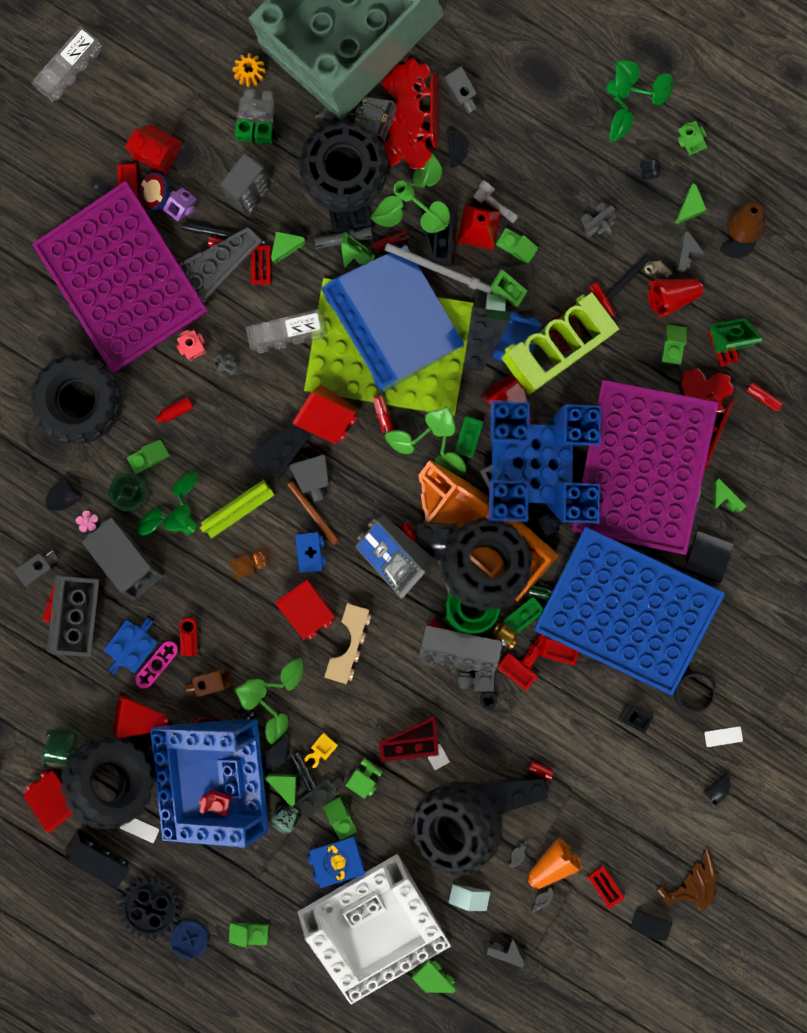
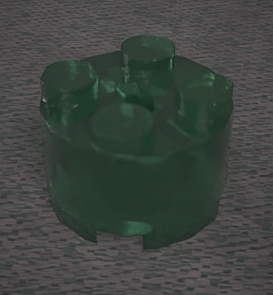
(119, 487)
(58, 748)

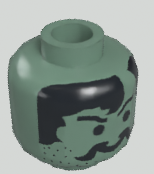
(285, 819)

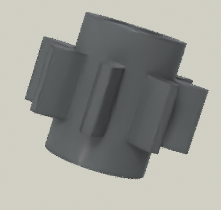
(225, 365)

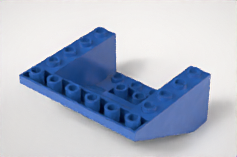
(392, 318)
(208, 757)

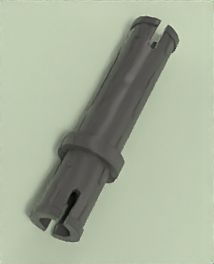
(336, 239)

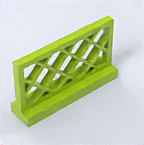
(237, 509)

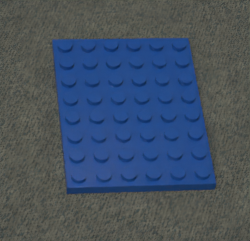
(629, 611)

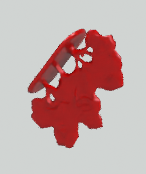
(409, 117)
(713, 389)

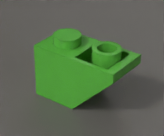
(432, 979)

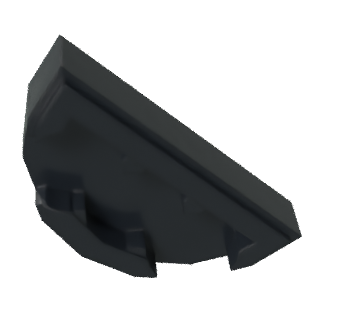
(457, 148)
(737, 250)

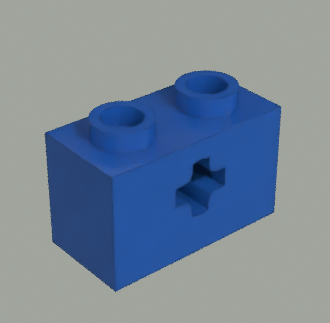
(305, 563)

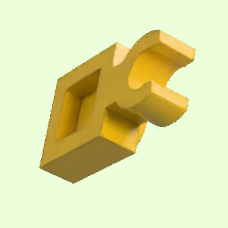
(322, 748)

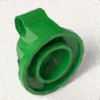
(458, 621)

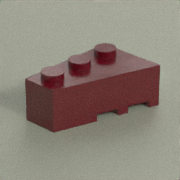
(413, 743)

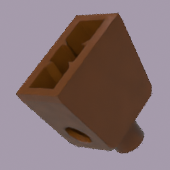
(210, 682)

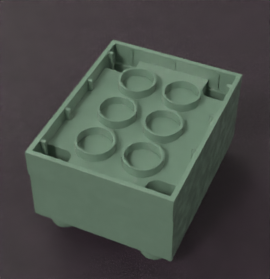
(341, 45)

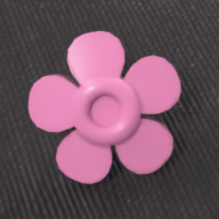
(87, 522)

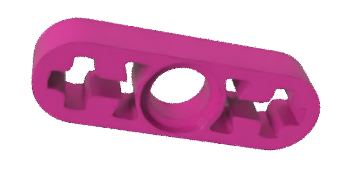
(144, 672)

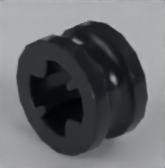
(490, 706)

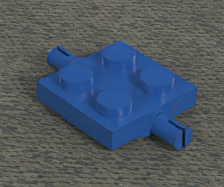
(130, 646)

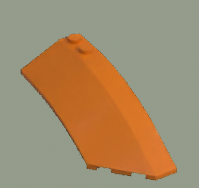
(454, 500)

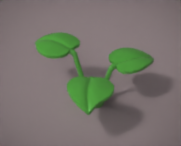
(436, 217)
(441, 424)
(253, 690)

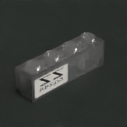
(67, 64)
(286, 330)

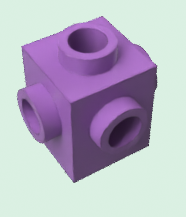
(180, 204)

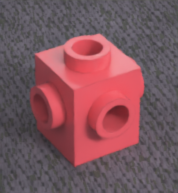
(193, 351)

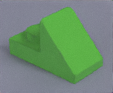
(517, 246)
(355, 250)
(508, 288)
(674, 344)
(148, 456)
(721, 493)
(339, 818)
(248, 934)

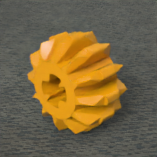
(248, 62)

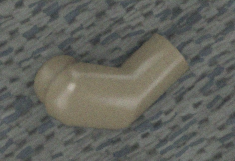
(657, 267)

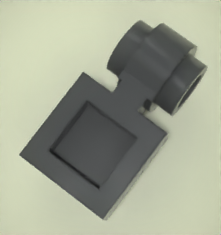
(480, 682)

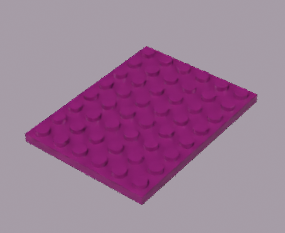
(120, 277)
(649, 465)

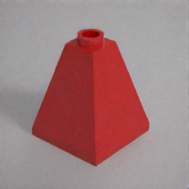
(479, 227)
(506, 390)
(135, 718)

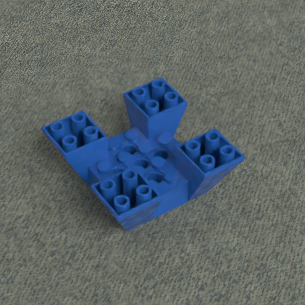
(552, 442)

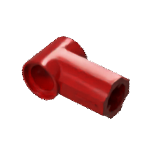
(188, 639)

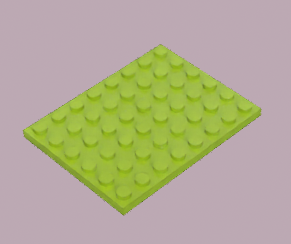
(342, 370)

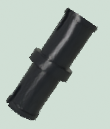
(304, 771)

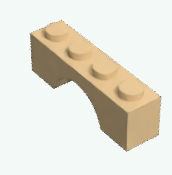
(340, 667)

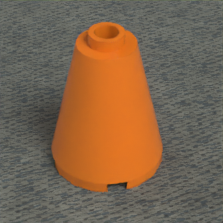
(554, 865)

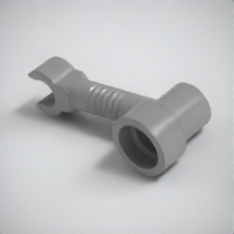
(484, 193)

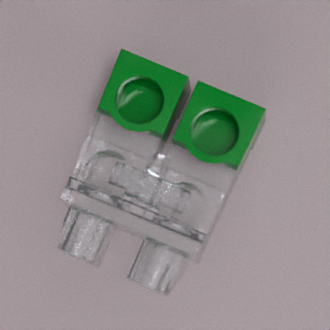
(258, 111)

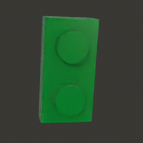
(468, 437)
(524, 615)

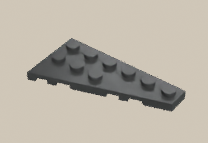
(213, 266)

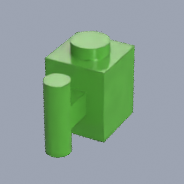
(361, 782)

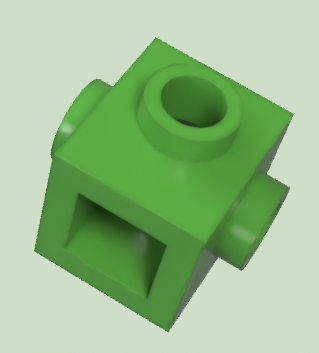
(692, 137)

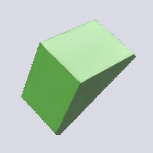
(692, 205)
(285, 245)
(285, 785)

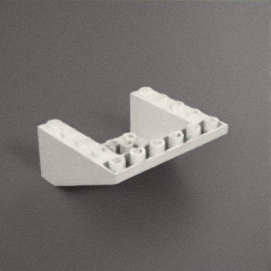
(372, 929)

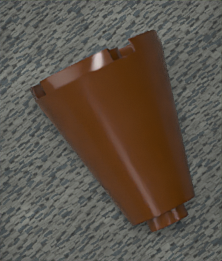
(747, 223)

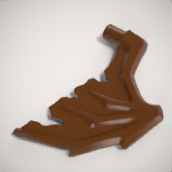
(699, 885)

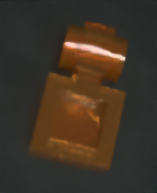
(244, 566)

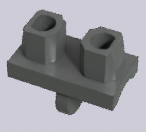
(601, 222)

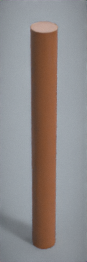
(313, 513)

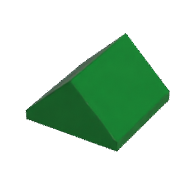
(733, 335)

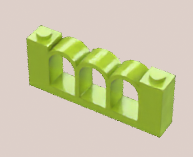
(527, 369)

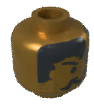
(503, 633)

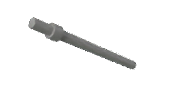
(471, 282)

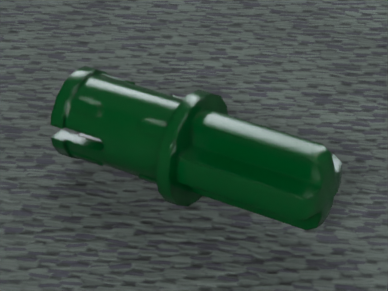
(540, 592)

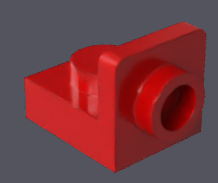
(215, 802)

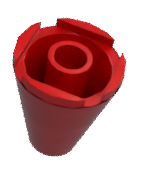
(672, 294)

